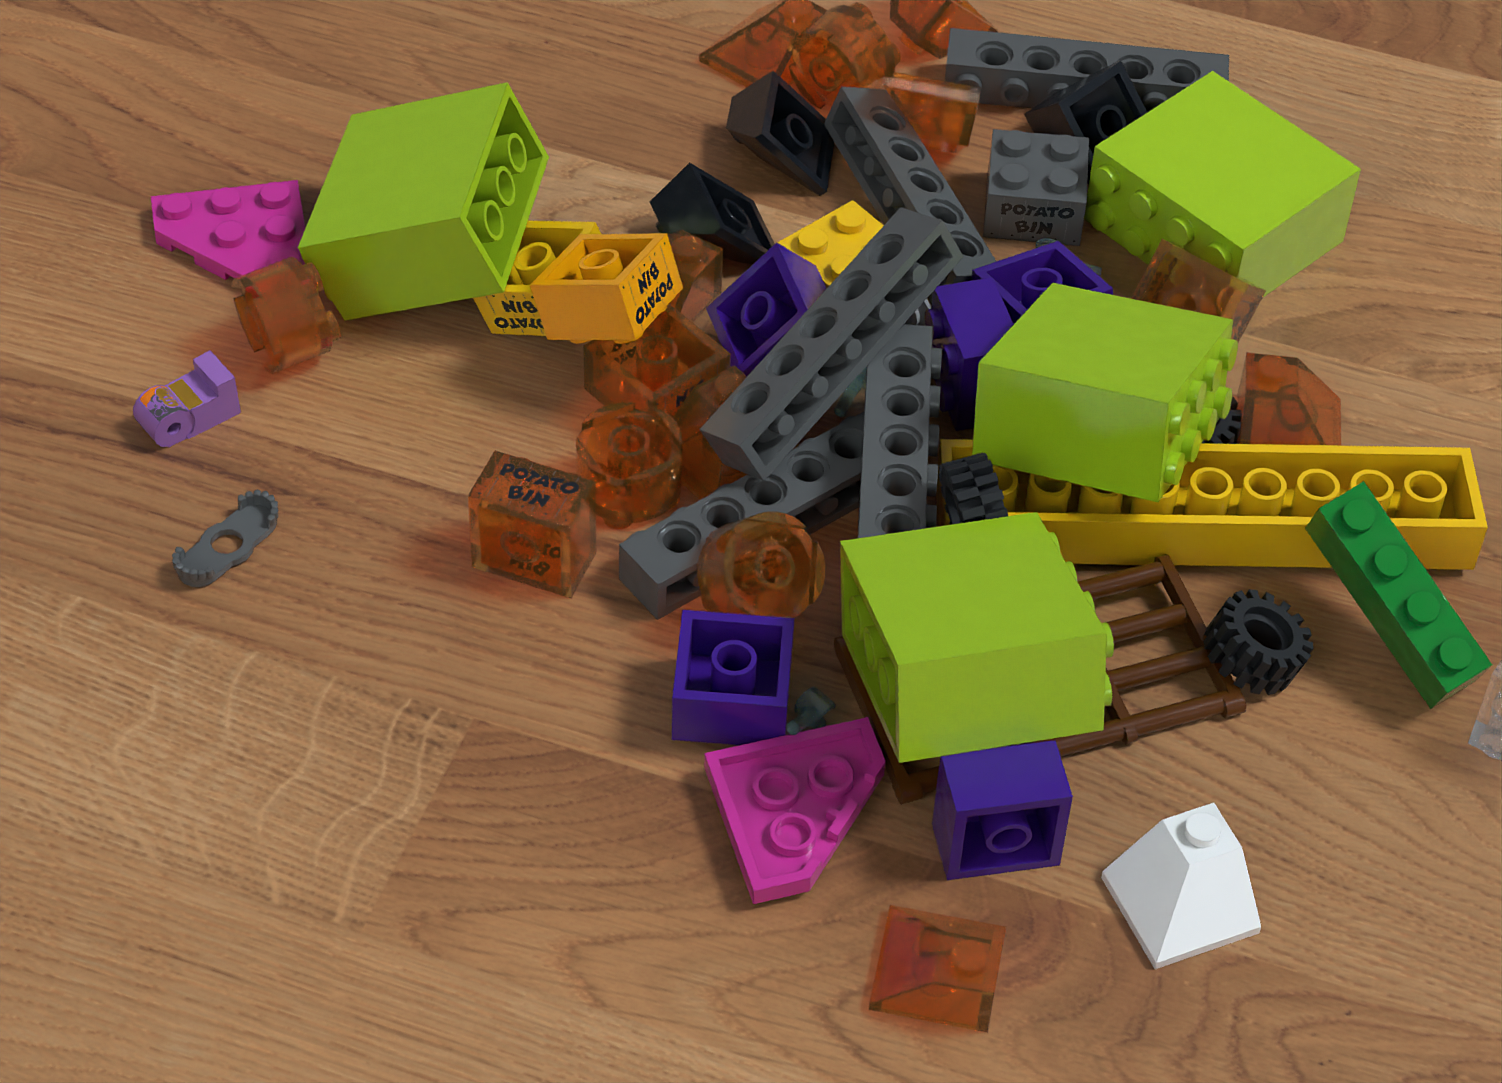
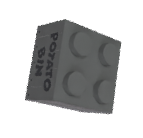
(1036, 187)

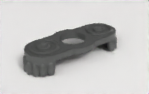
(250, 522)

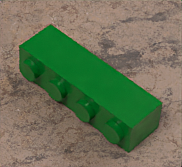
(1397, 595)

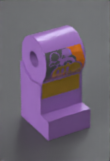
(189, 403)

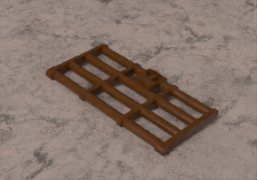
(1123, 726)

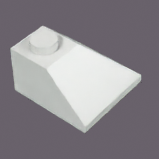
(1185, 887)

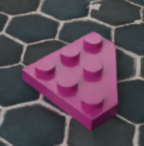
(232, 227)
(793, 801)

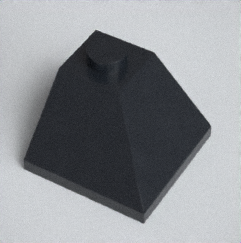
(1090, 108)
(783, 131)
(713, 213)

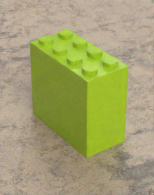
(1223, 183)
(425, 202)
(1104, 391)
(973, 636)

